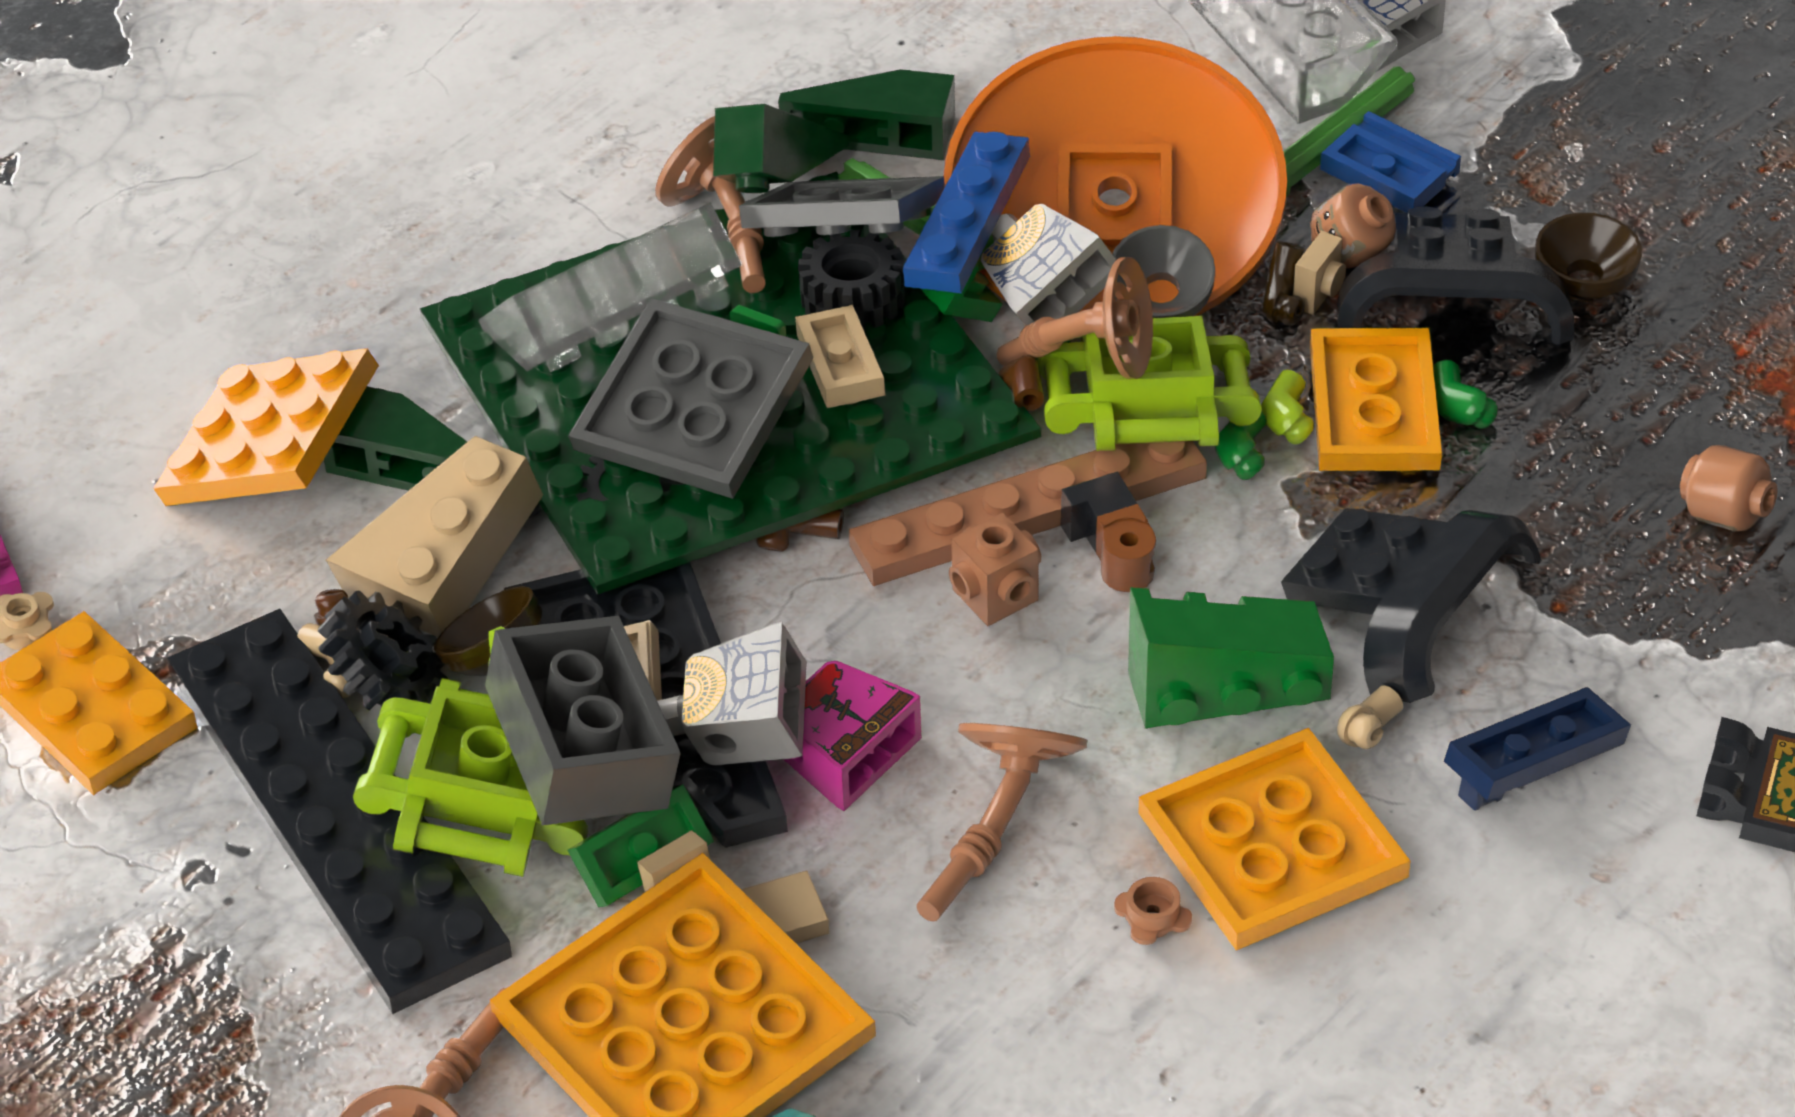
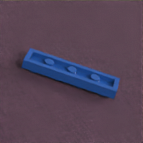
(966, 212)

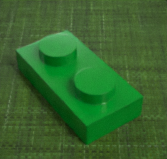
(611, 855)

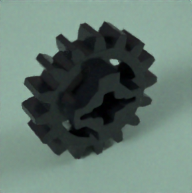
(381, 651)

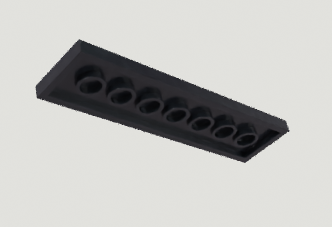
(300, 759)

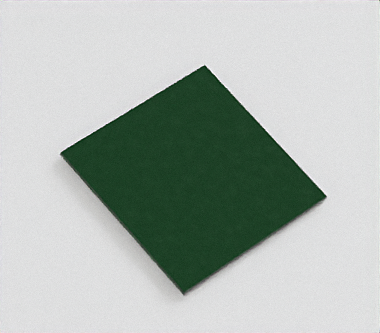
(936, 414)

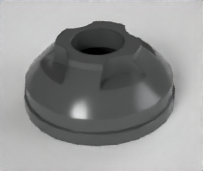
(1176, 257)

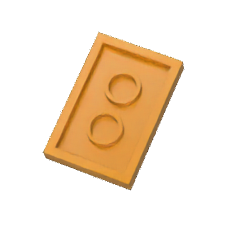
(1375, 399)
(91, 702)

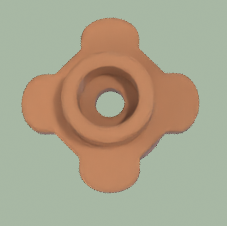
(1157, 896)

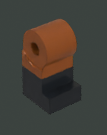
(1114, 527)

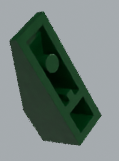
(883, 112)
(769, 146)
(390, 442)

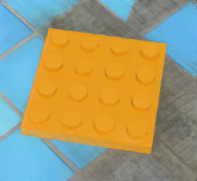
(684, 1007)

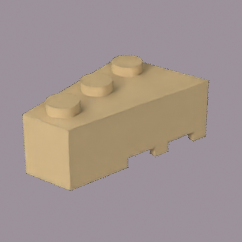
(442, 535)

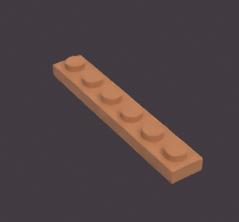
(1031, 500)

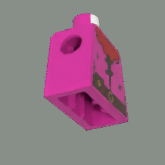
(853, 730)

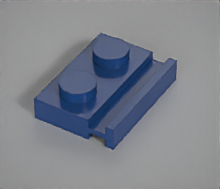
(1390, 161)

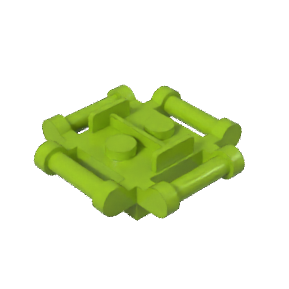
(1167, 402)
(457, 776)

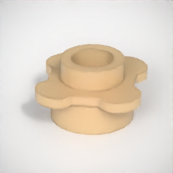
(24, 618)

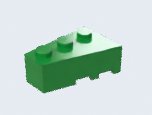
(1223, 658)

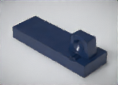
(1534, 745)

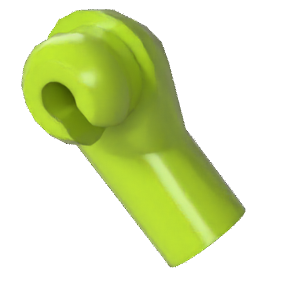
(1283, 411)

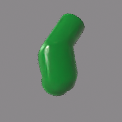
(1461, 402)
(1237, 448)

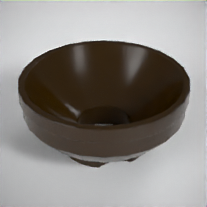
(1590, 244)
(466, 639)

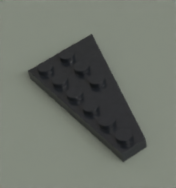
(732, 799)

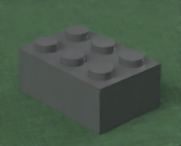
(581, 720)

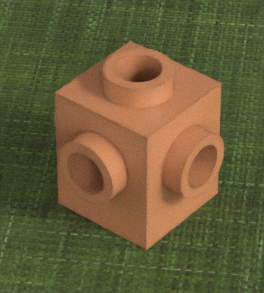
(995, 568)

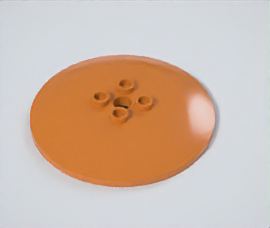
(1144, 122)

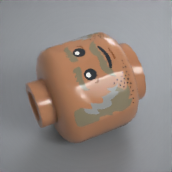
(1360, 218)
(1728, 488)

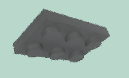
(842, 203)

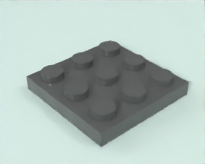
(691, 397)

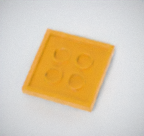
(266, 427)
(1273, 838)

